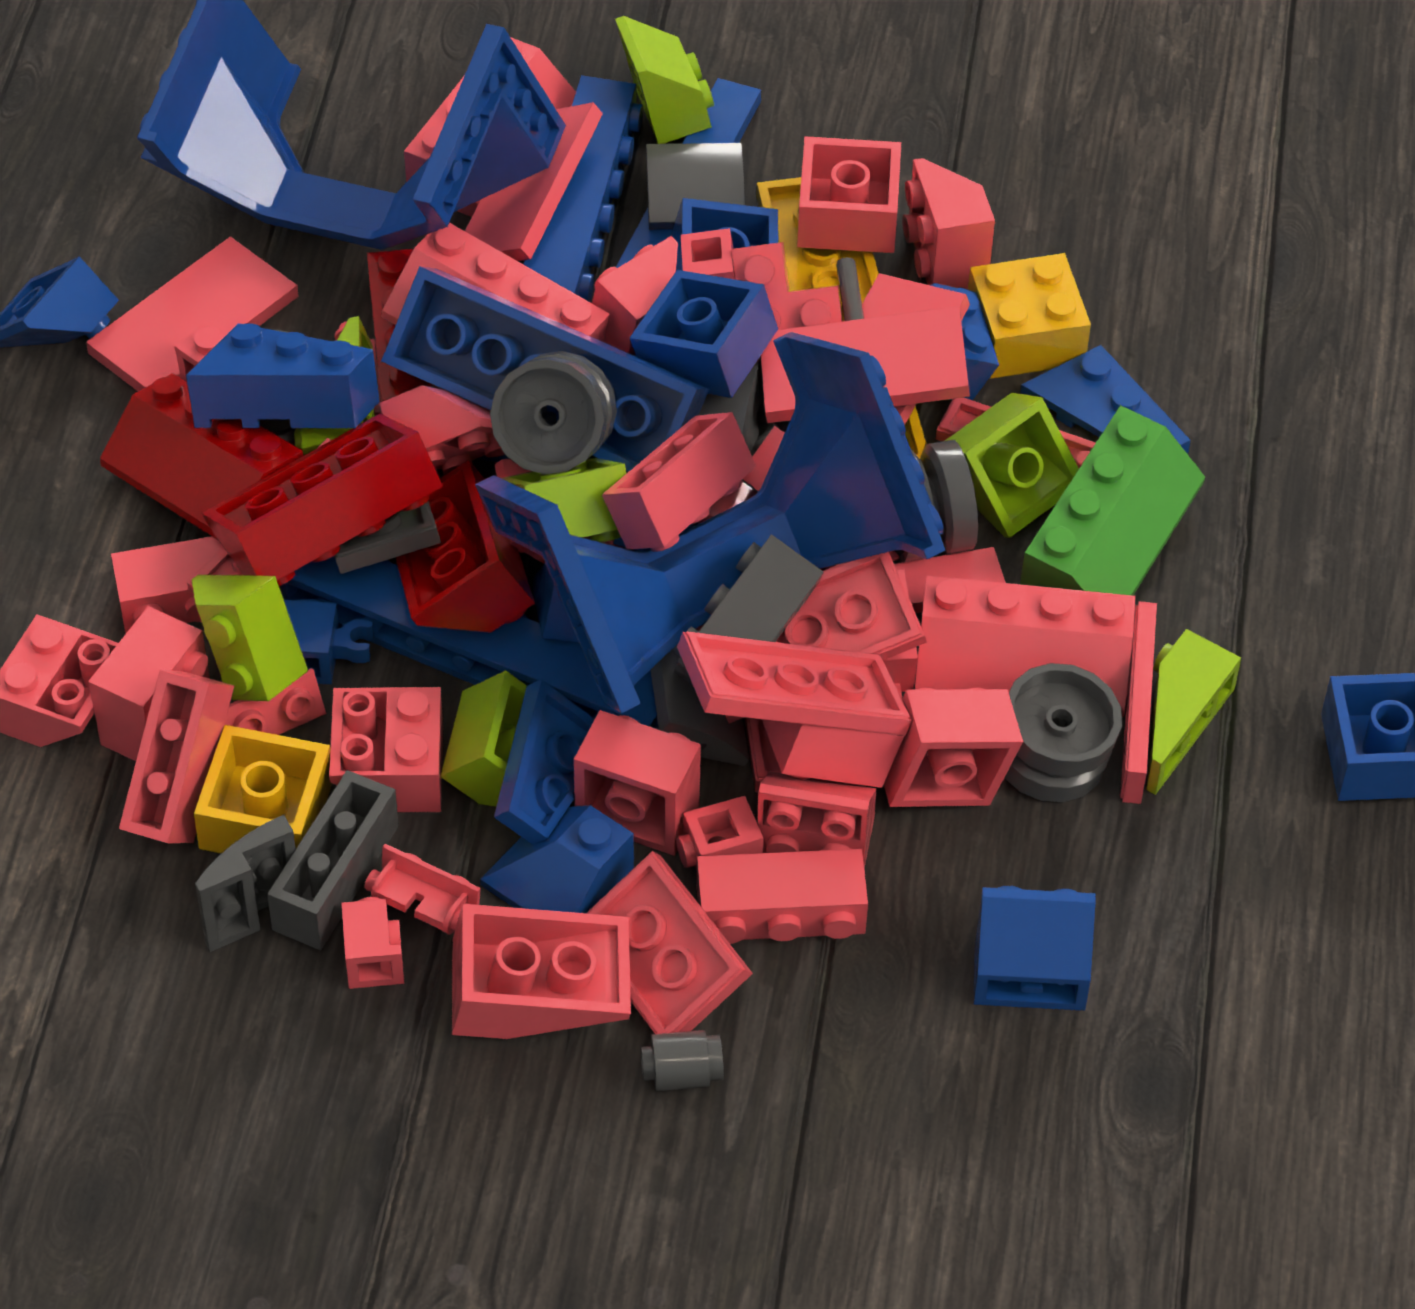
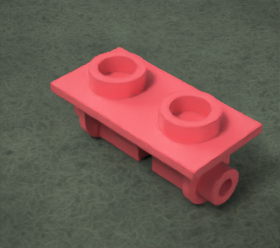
(284, 712)
(409, 878)

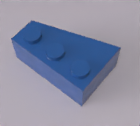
(283, 376)

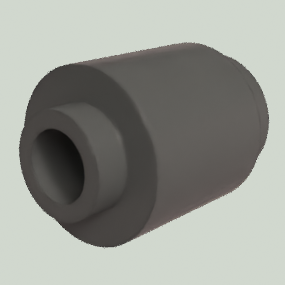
(682, 1060)

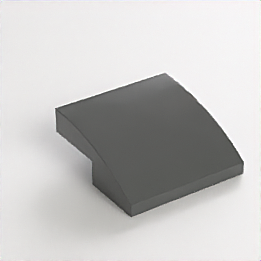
(691, 172)
(682, 713)
(239, 882)

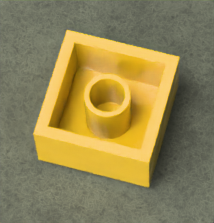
(1031, 313)
(257, 780)

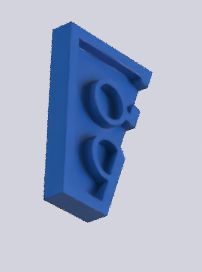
(1091, 391)
(541, 763)

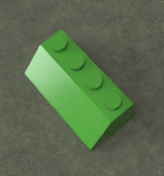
(1115, 510)

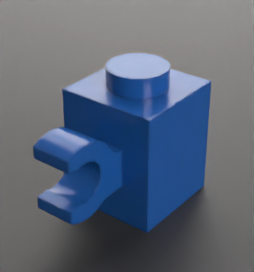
(323, 640)

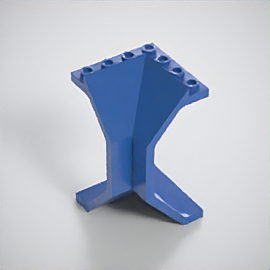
(223, 134)
(832, 494)

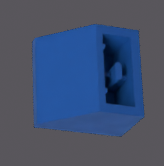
(1034, 948)

